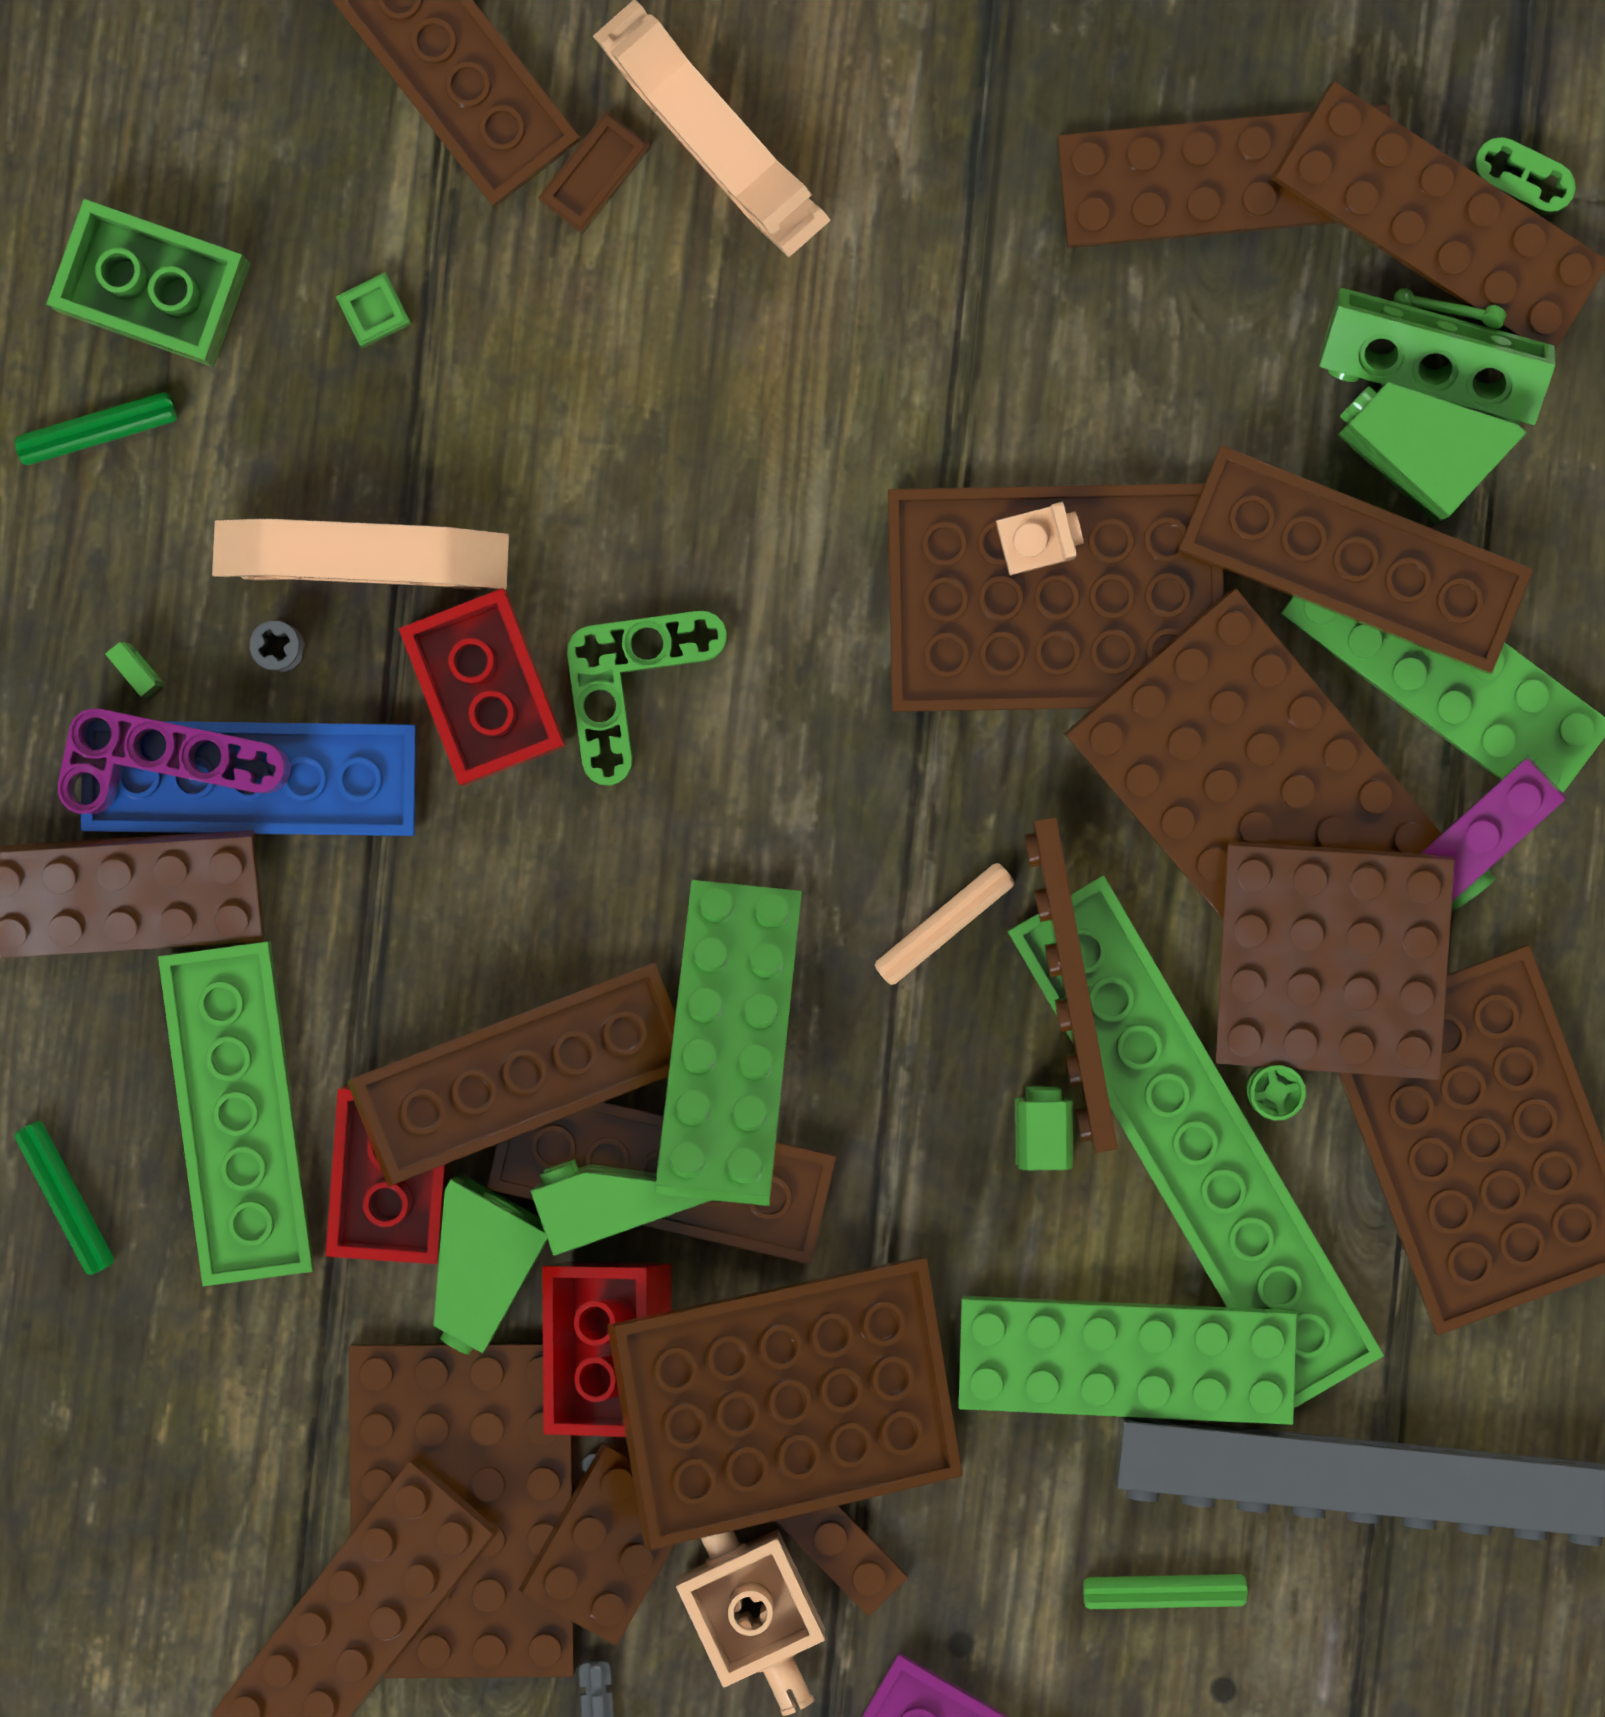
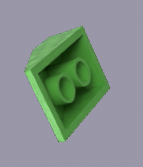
(598, 1202)

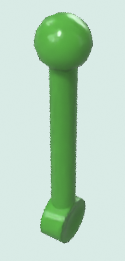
(1491, 316)

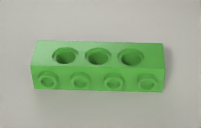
(1417, 333)

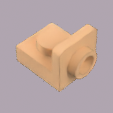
(1039, 538)

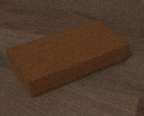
(594, 172)

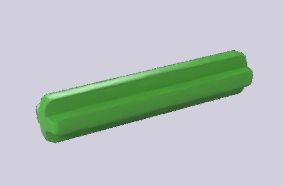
(1165, 1591)

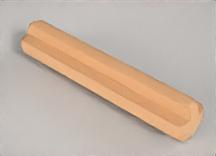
(944, 923)

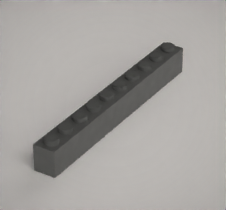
(1361, 1479)

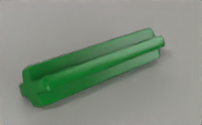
(95, 428)
(64, 1198)

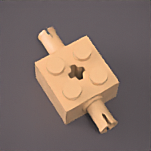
(736, 1640)

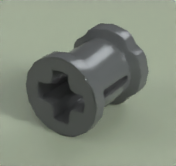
(260, 643)

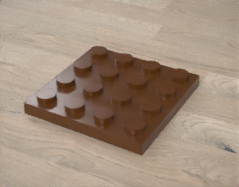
(1334, 959)

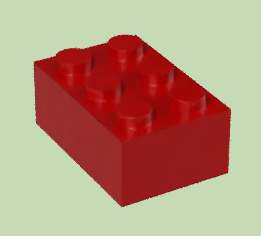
(482, 687)
(369, 1216)
(577, 1352)

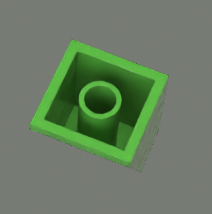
(1426, 445)
(482, 1262)

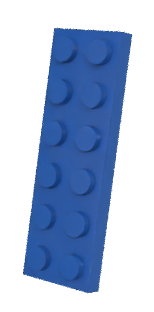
(339, 783)

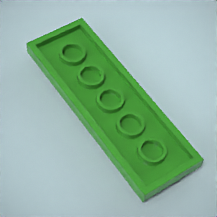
(1484, 715)
(729, 1043)
(236, 1113)
(1127, 1359)

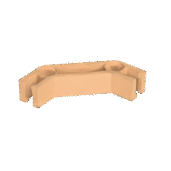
(710, 129)
(360, 553)

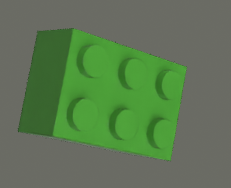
(148, 283)

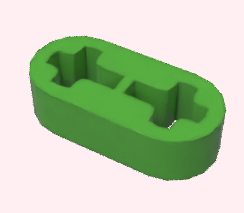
(1529, 164)

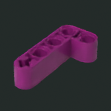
(177, 760)

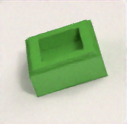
(373, 310)
(135, 669)

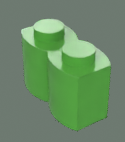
(1043, 1129)

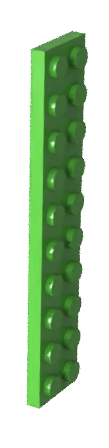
(1202, 1144)

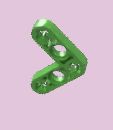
(609, 678)

